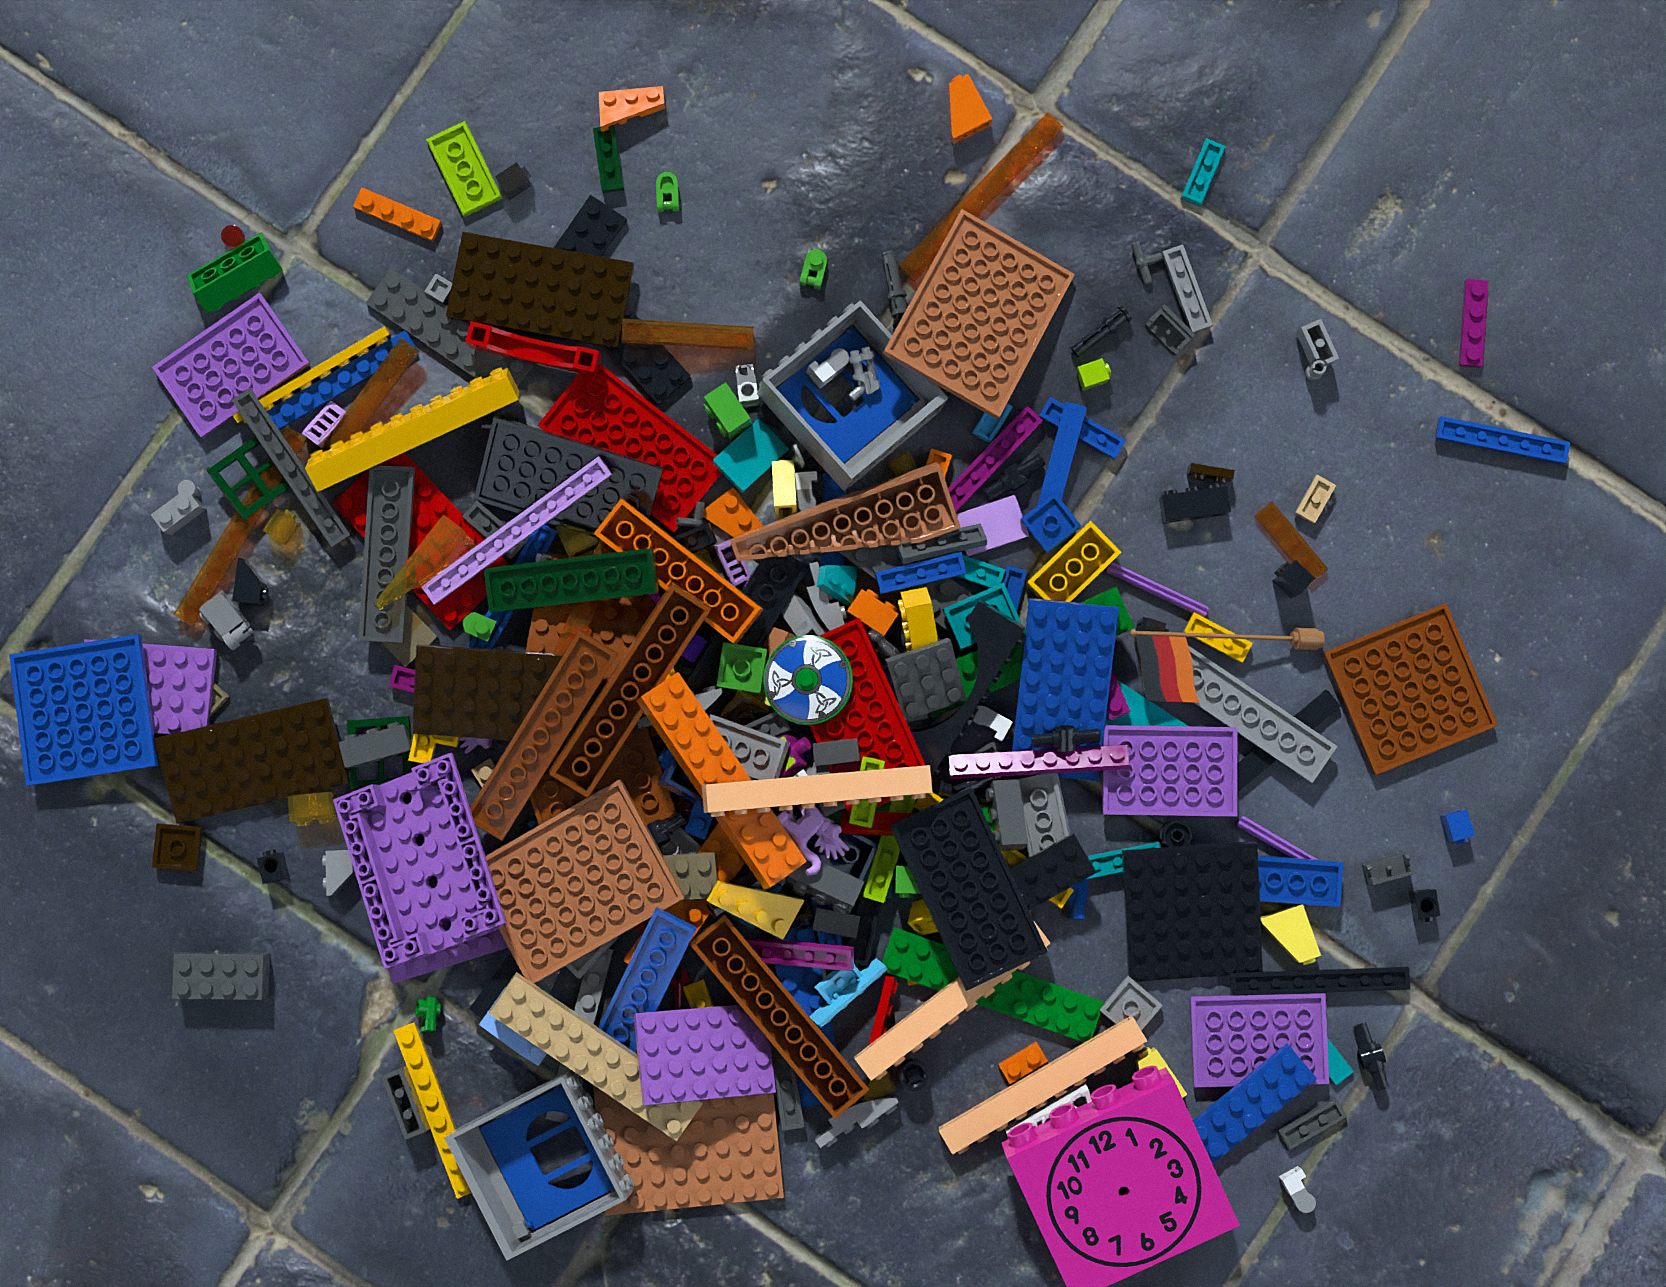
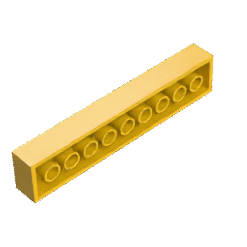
(412, 429)

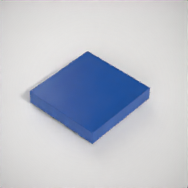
(1050, 522)

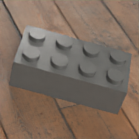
(825, 887)
(221, 975)

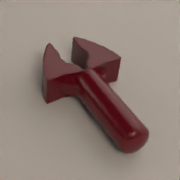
(678, 989)

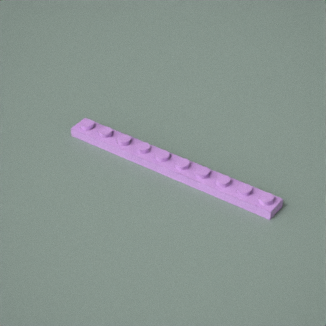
(516, 530)

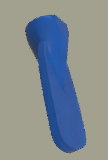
(1078, 900)

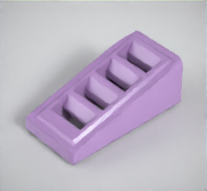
(314, 424)
(722, 546)

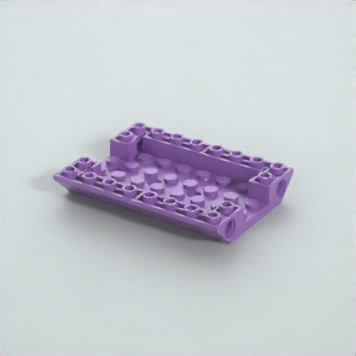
(397, 871)

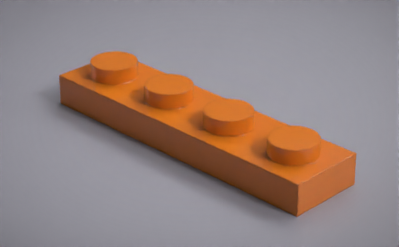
(397, 214)

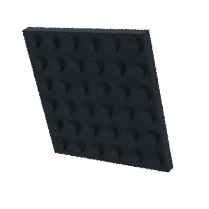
(1192, 911)

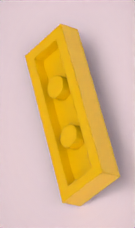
(1234, 648)

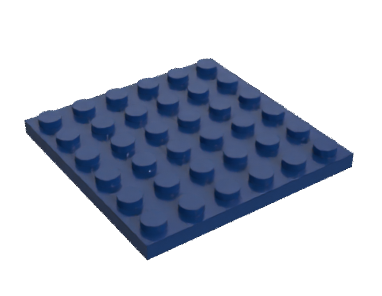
(83, 710)

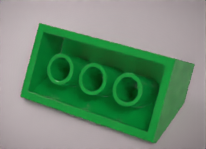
(234, 273)

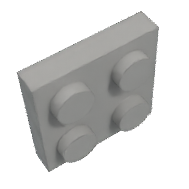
(1131, 1000)

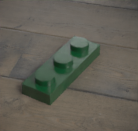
(608, 159)

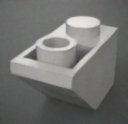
(338, 870)

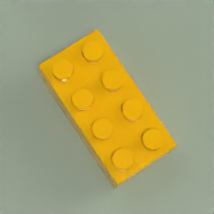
(1074, 566)

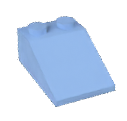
(512, 1039)

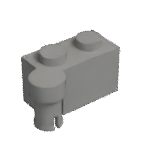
(1317, 348)
(180, 509)
(226, 620)

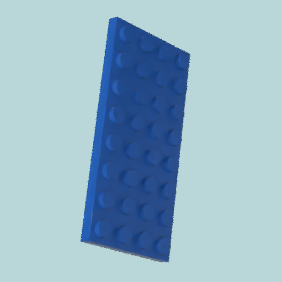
(1065, 672)

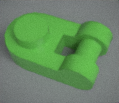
(667, 185)
(814, 262)

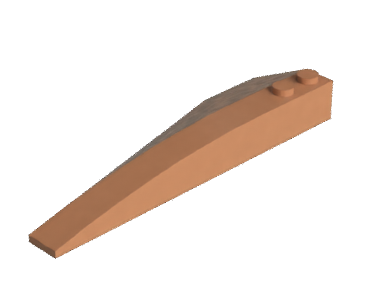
(886, 513)

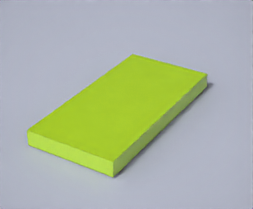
(464, 169)

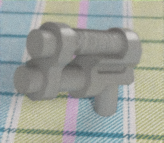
(866, 380)

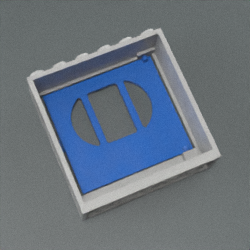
(838, 442)
(509, 1180)

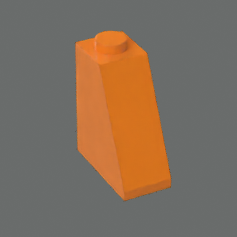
(966, 109)

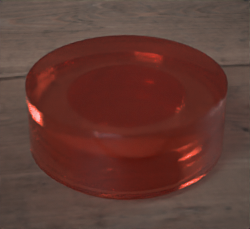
(232, 236)

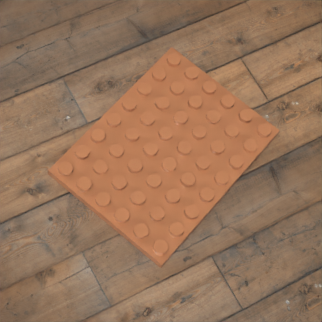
(979, 314)
(579, 882)
(719, 1159)

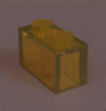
(311, 808)

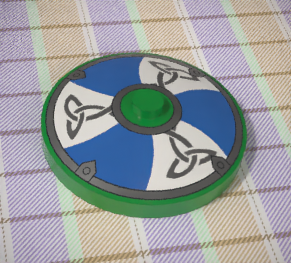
(808, 680)

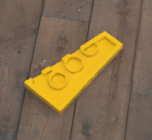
(761, 908)

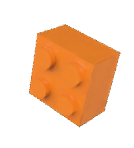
(873, 612)

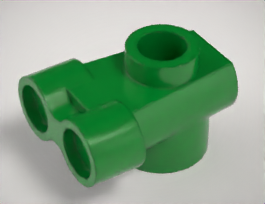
(428, 1010)

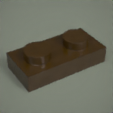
(1200, 472)

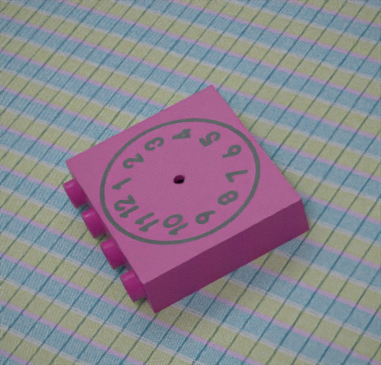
(1119, 1181)

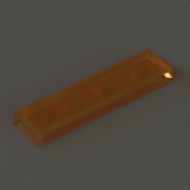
(1290, 540)

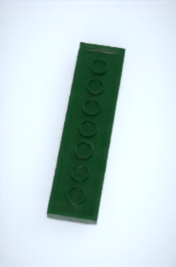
(571, 580)

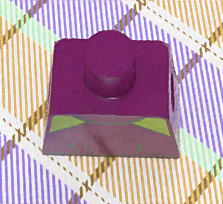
(795, 759)

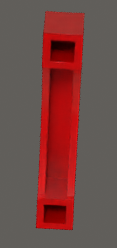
(507, 344)

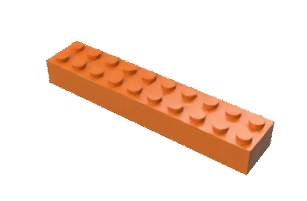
(710, 760)

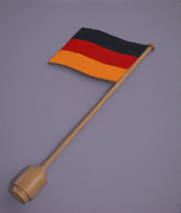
(1168, 661)

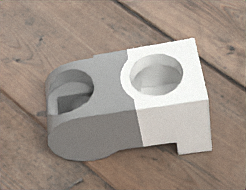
(829, 369)
(747, 386)
(804, 489)
(993, 721)
(1297, 1192)

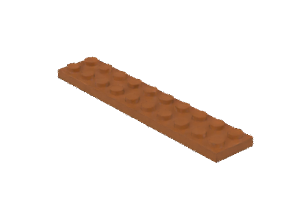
(541, 734)

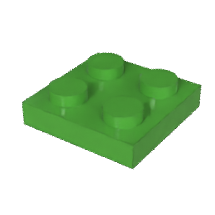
(741, 667)

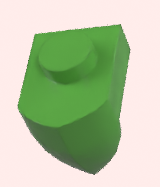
(478, 625)

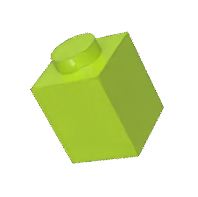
(1093, 374)

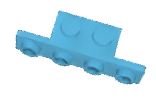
(842, 987)

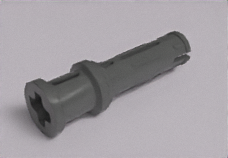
(896, 293)

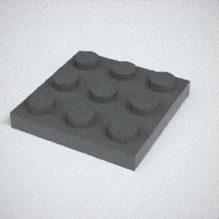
(926, 679)

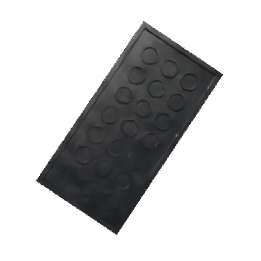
(528, 463)
(968, 889)

